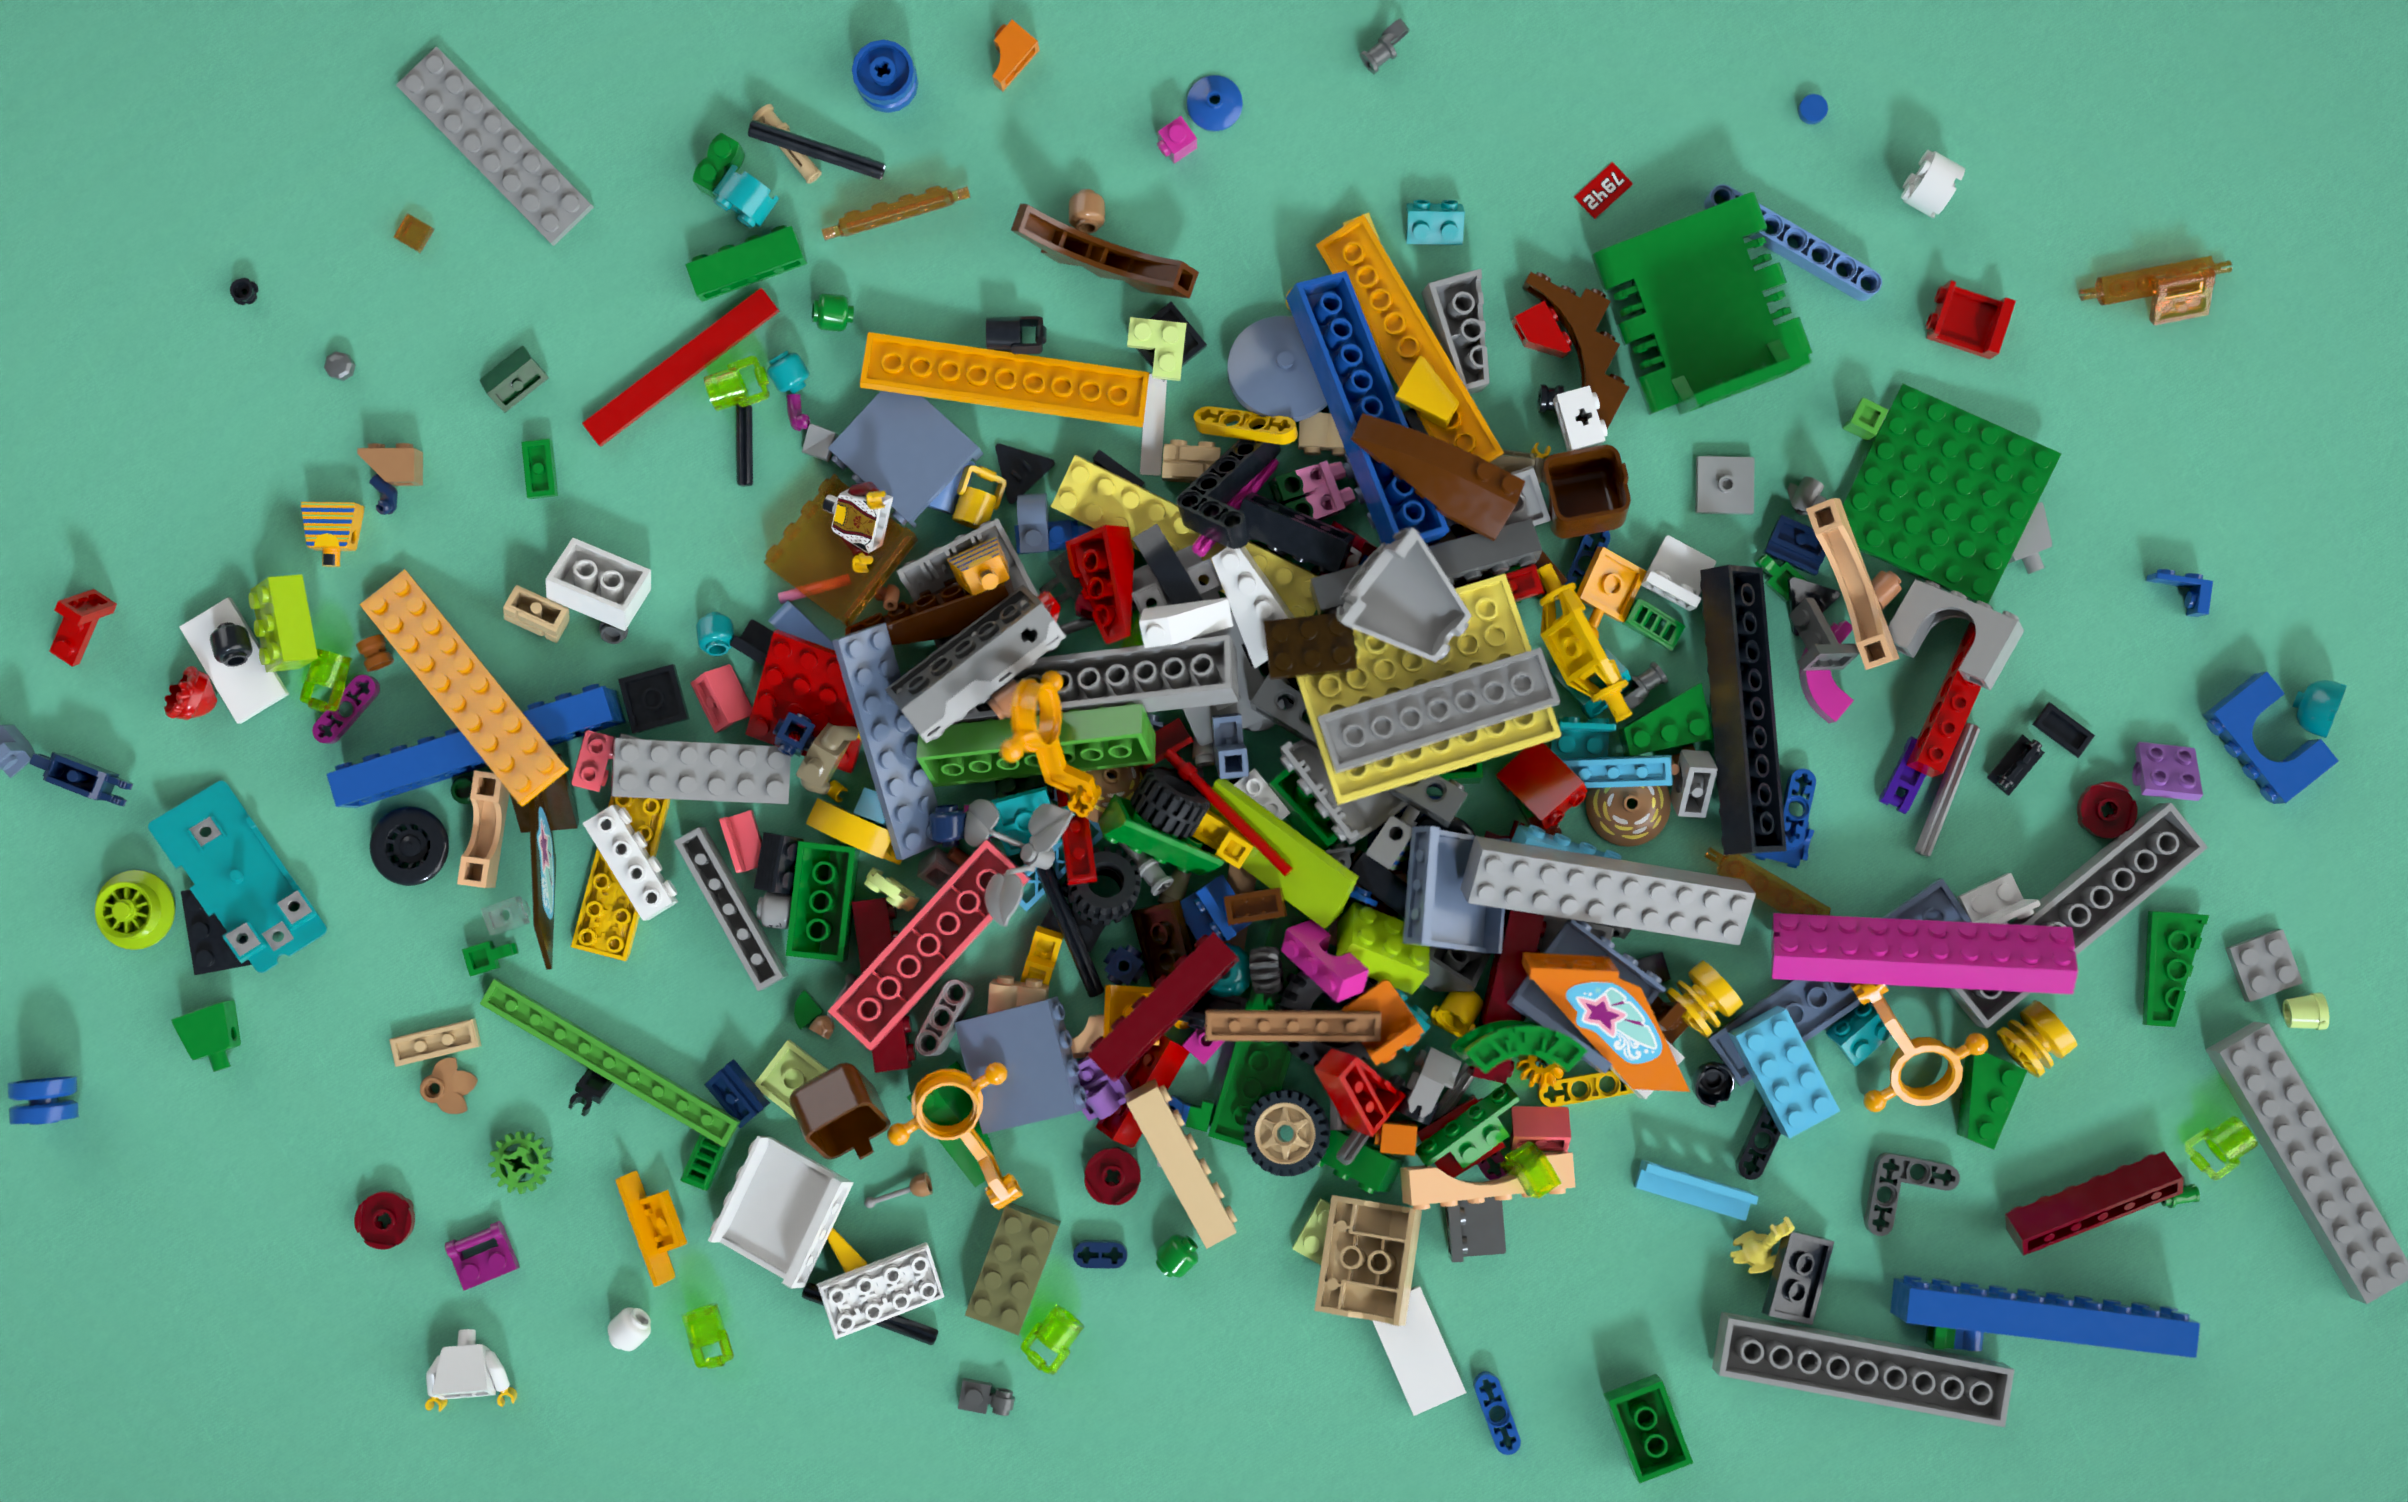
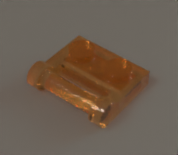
(2183, 303)

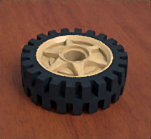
(1264, 1136)

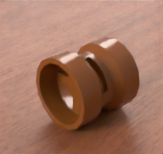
(375, 653)

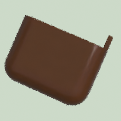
(1585, 491)
(839, 1112)

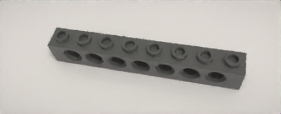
(1266, 704)

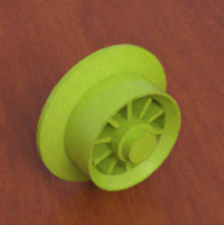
(135, 909)

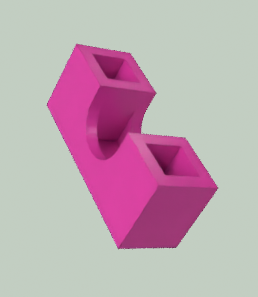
(1336, 975)

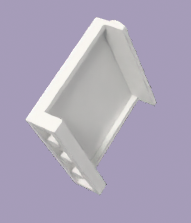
(781, 1210)

